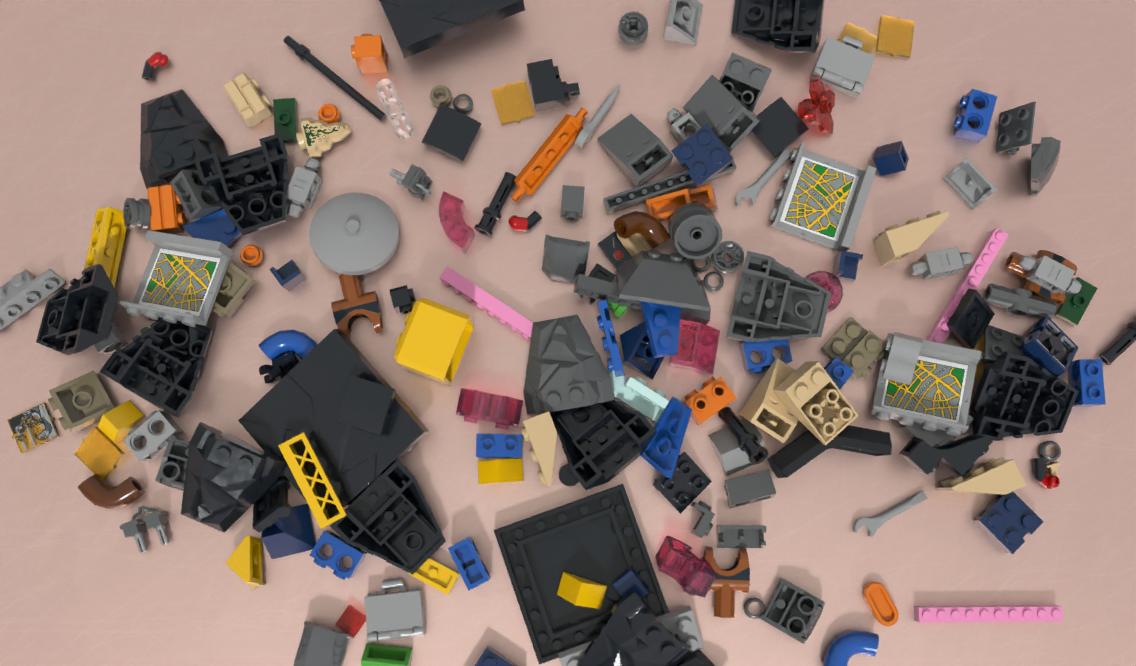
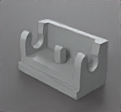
(969, 183)

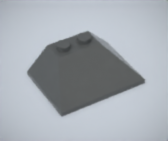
(661, 280)

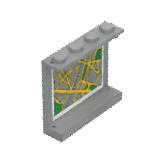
(821, 199)
(180, 279)
(938, 390)

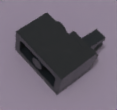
(547, 87)

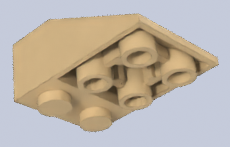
(901, 241)
(816, 401)
(766, 408)
(543, 437)
(993, 478)

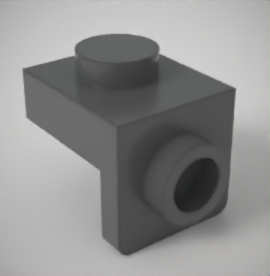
(704, 523)

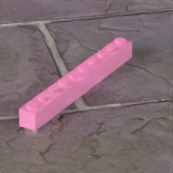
(970, 280)
(488, 302)
(994, 613)

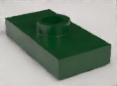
(286, 118)
(1076, 304)

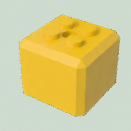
(433, 340)

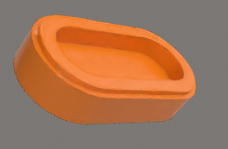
(880, 603)

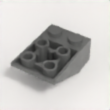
(745, 79)
(722, 112)
(636, 150)

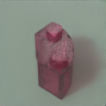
(452, 220)
(489, 407)
(686, 568)

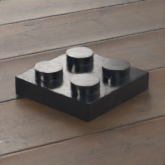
(970, 319)

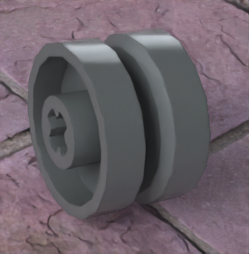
(695, 231)

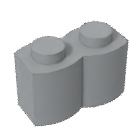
(901, 358)

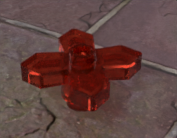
(819, 107)

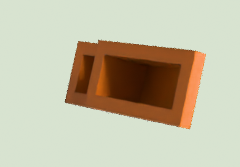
(665, 205)

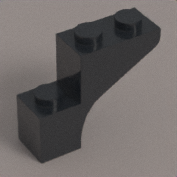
(956, 455)

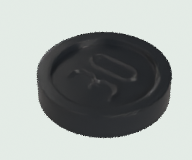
(566, 476)

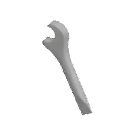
(588, 130)
(752, 191)
(875, 522)

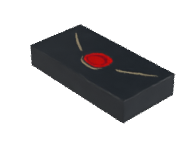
(614, 250)

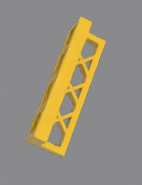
(107, 241)
(305, 483)

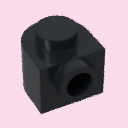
(402, 299)

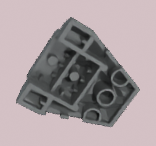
(564, 368)

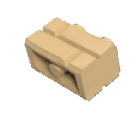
(247, 99)

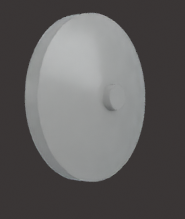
(354, 233)

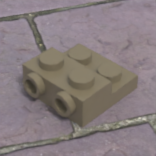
(231, 292)
(855, 347)
(80, 402)

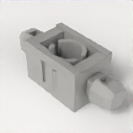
(685, 123)
(303, 187)
(940, 263)
(1050, 274)

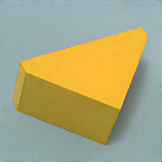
(120, 420)
(500, 471)
(247, 560)
(581, 591)

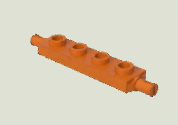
(548, 154)

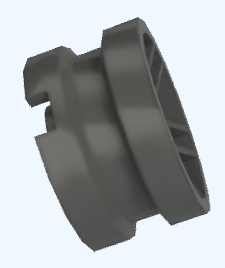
(633, 37)
(136, 213)
(733, 250)

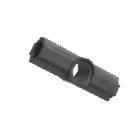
(1019, 301)

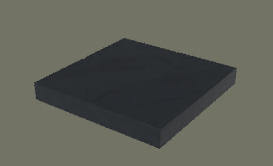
(432, 22)
(310, 403)
(584, 538)

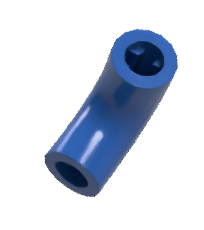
(287, 341)
(850, 644)

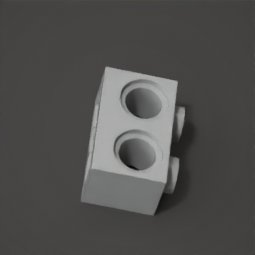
(155, 440)

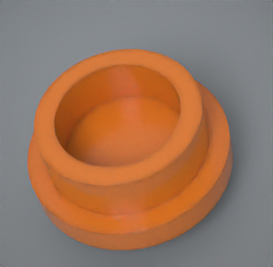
(329, 113)
(251, 255)

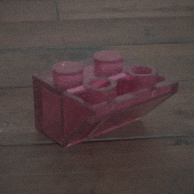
(696, 347)

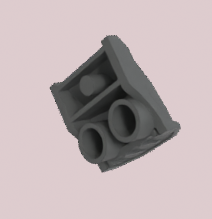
(1043, 162)
(564, 258)
(173, 464)
(793, 611)
(321, 646)

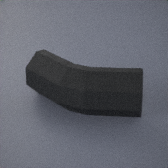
(808, 447)

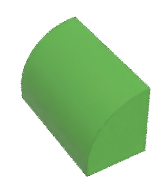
(386, 655)

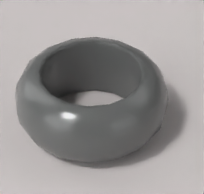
(460, 97)
(692, 262)
(716, 274)
(1042, 450)
(762, 608)

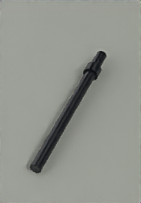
(304, 53)

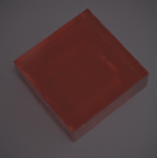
(351, 621)

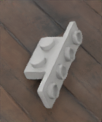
(25, 292)

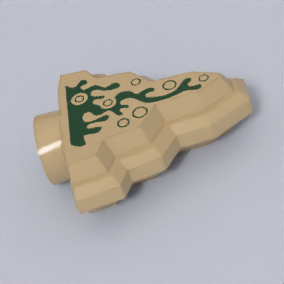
(319, 135)

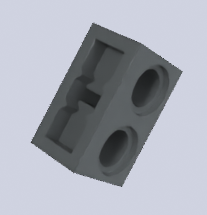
(194, 195)

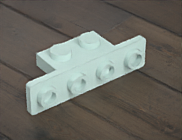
(638, 396)

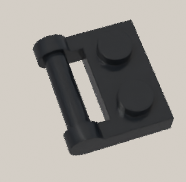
(267, 510)

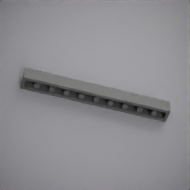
(654, 189)
(608, 291)

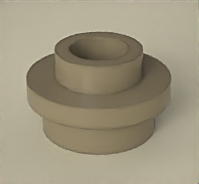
(436, 91)

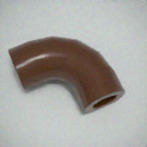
(642, 224)
(111, 496)

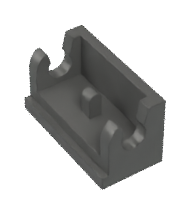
(749, 488)
(740, 536)

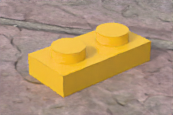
(437, 575)

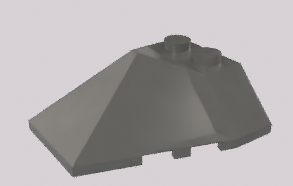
(776, 303)

